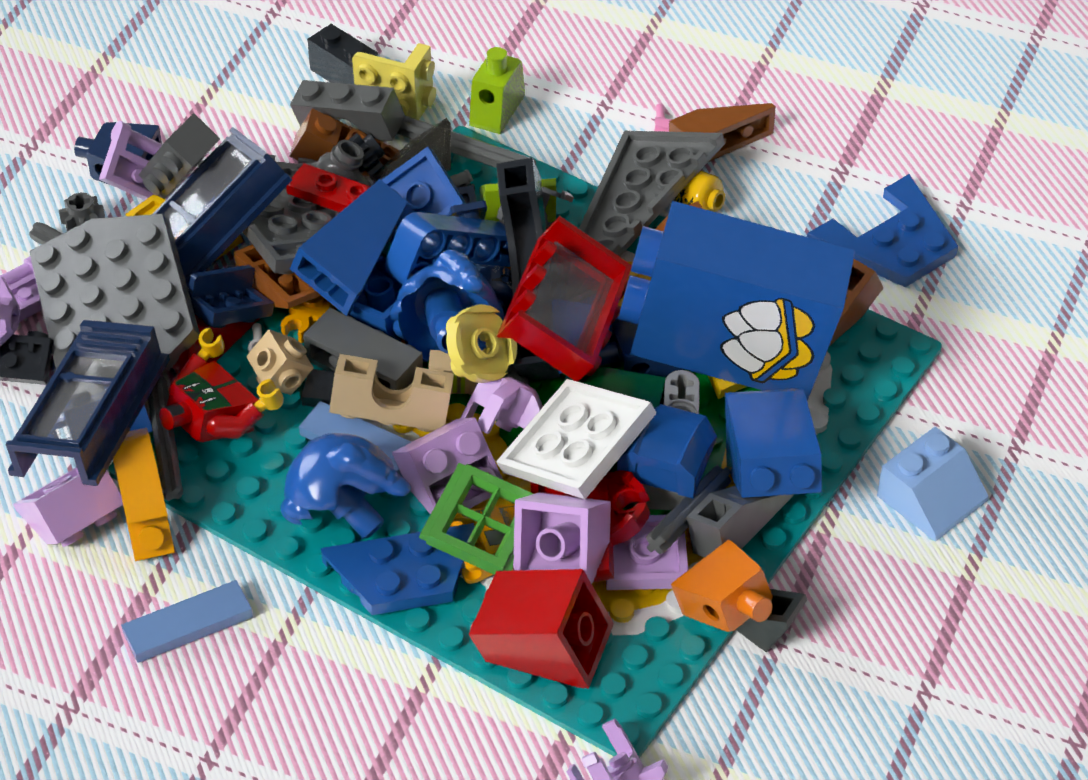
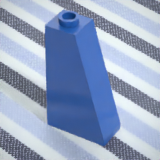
(348, 247)

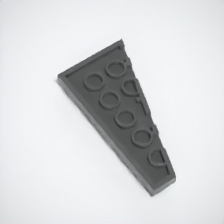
(643, 181)

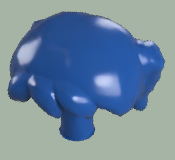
(437, 295)
(335, 476)

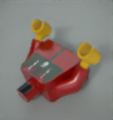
(211, 401)

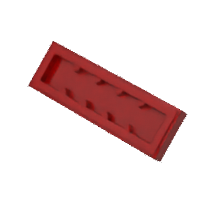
(324, 188)

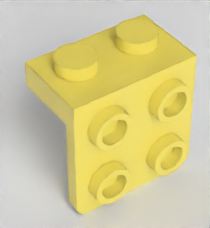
(410, 79)

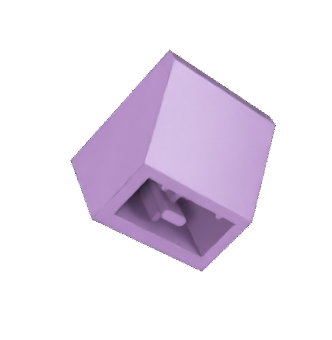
(434, 457)

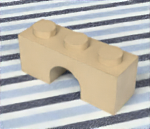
(361, 395)

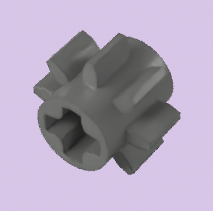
(79, 209)

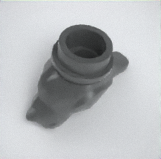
(344, 161)

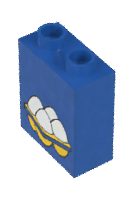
(736, 299)

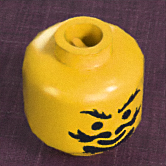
(705, 189)

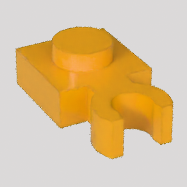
(304, 316)

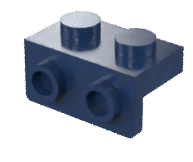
(228, 297)

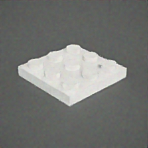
(576, 438)

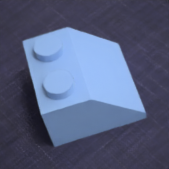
(932, 484)

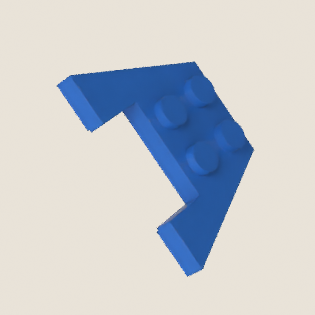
(902, 246)

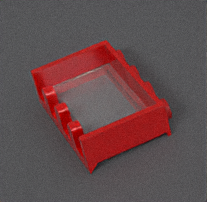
(567, 300)

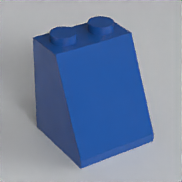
(772, 443)

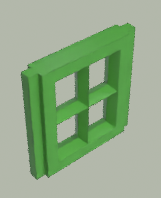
(451, 503)

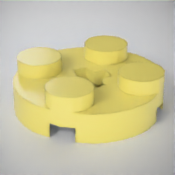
(463, 347)

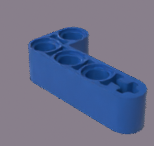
(427, 235)

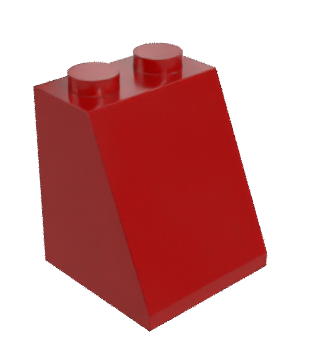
(543, 624)

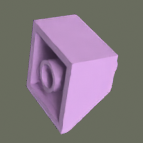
(68, 506)
(560, 533)

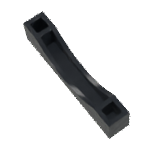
(524, 223)

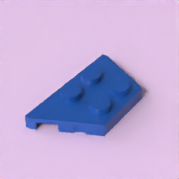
(398, 570)

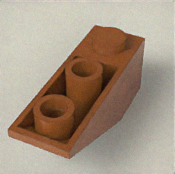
(322, 132)

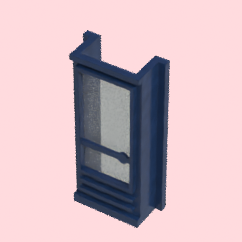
(221, 200)
(91, 399)

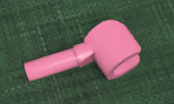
(661, 122)

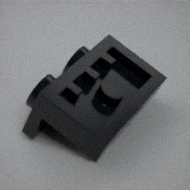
(26, 358)

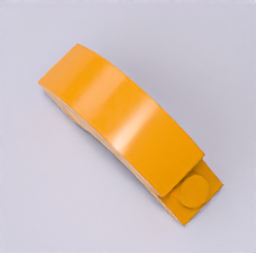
(142, 496)

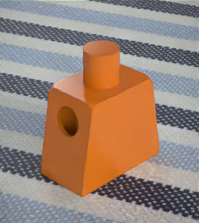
(724, 589)

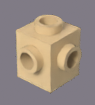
(281, 360)

